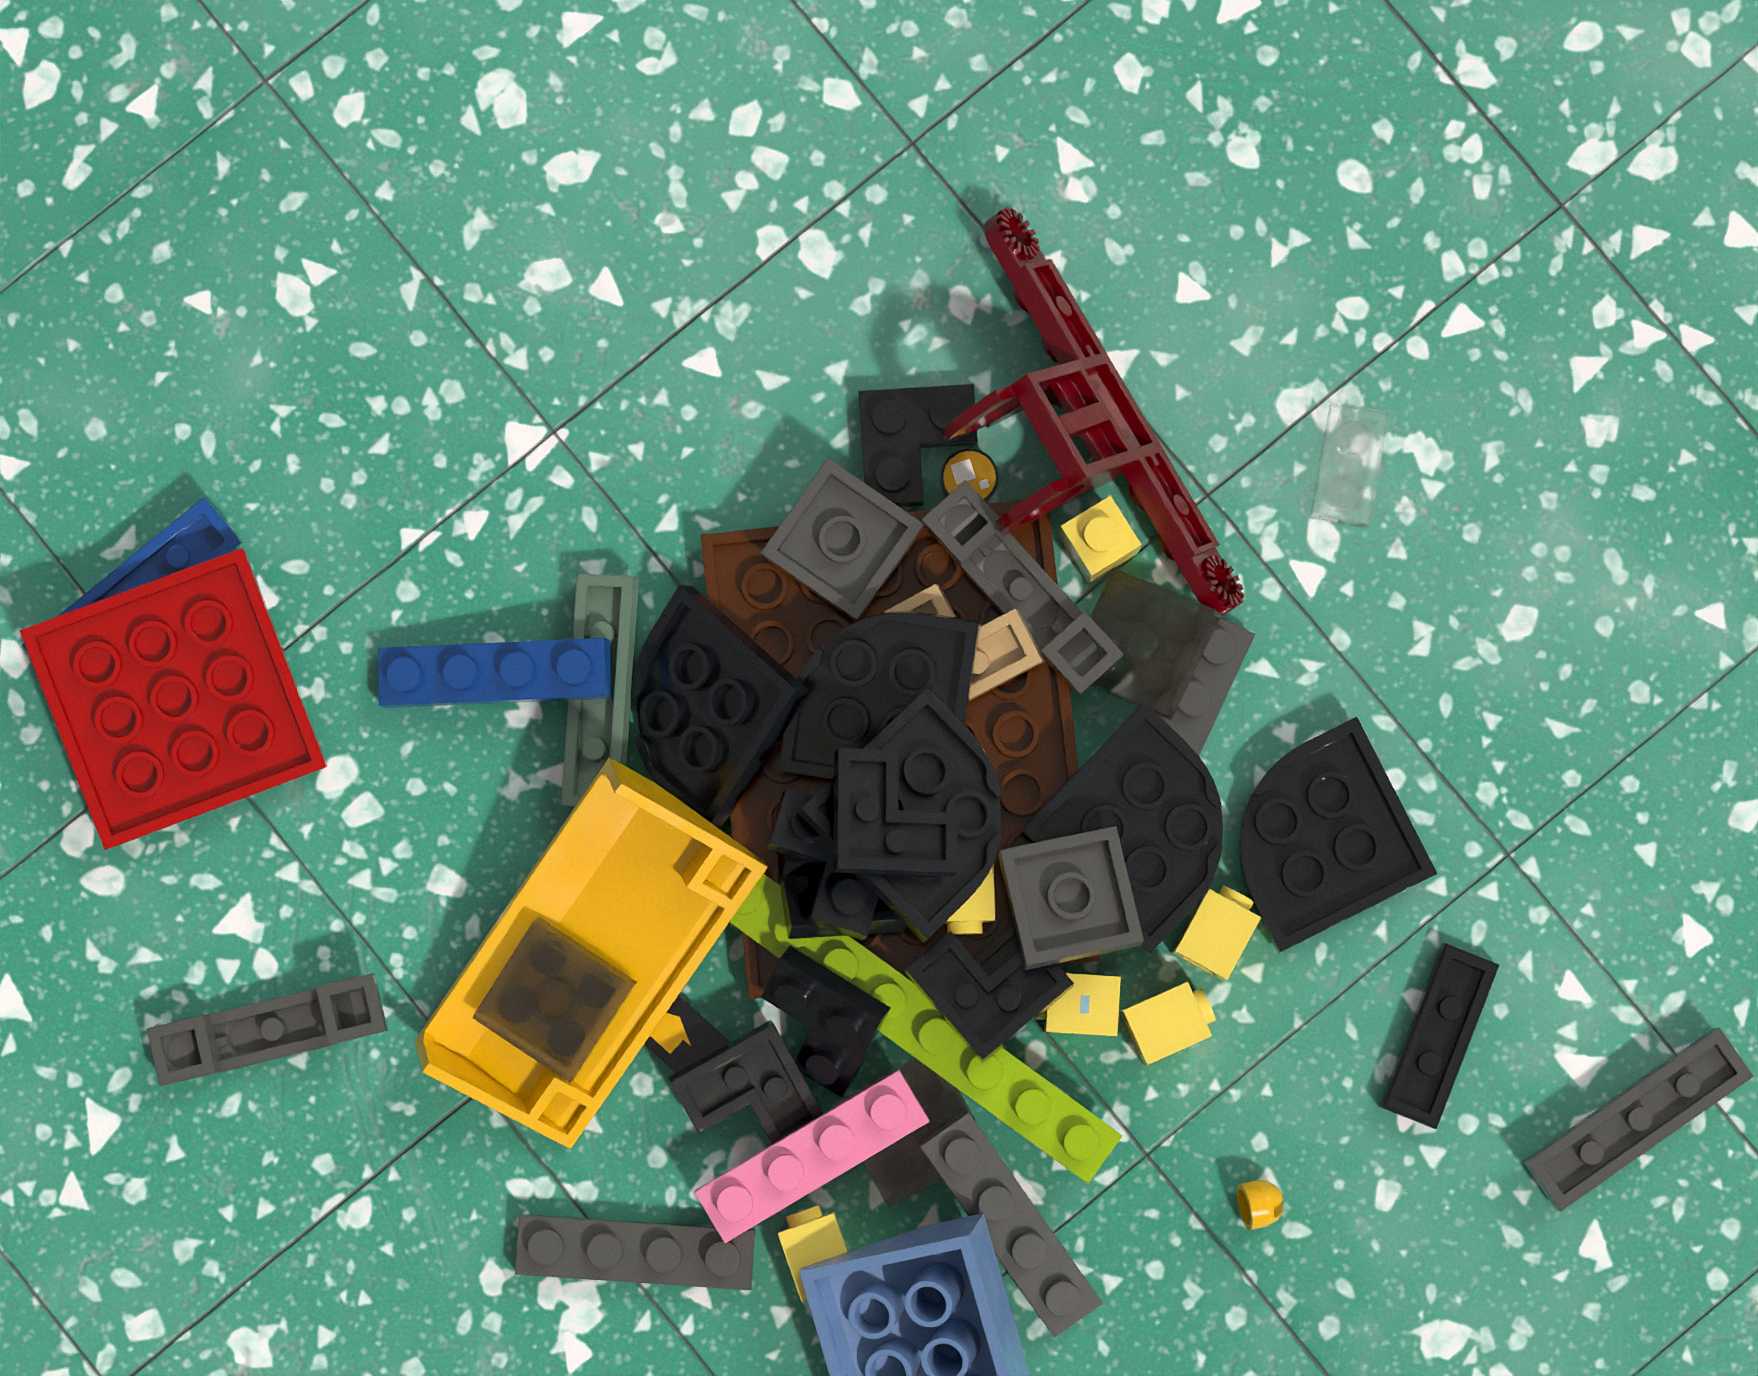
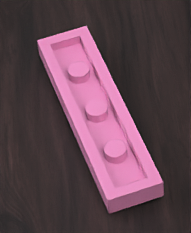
(812, 1155)

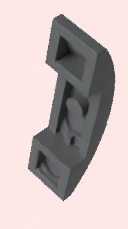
(1016, 581)
(267, 1030)

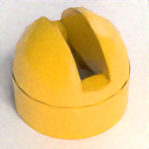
(1259, 1203)

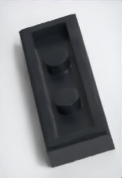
(1439, 1035)

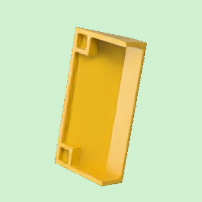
(634, 885)

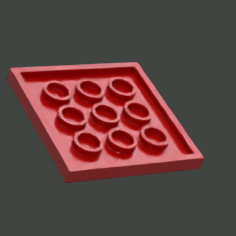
(174, 698)

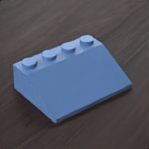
(916, 1306)

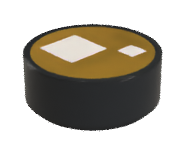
(973, 467)

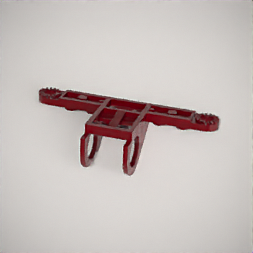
(1096, 410)

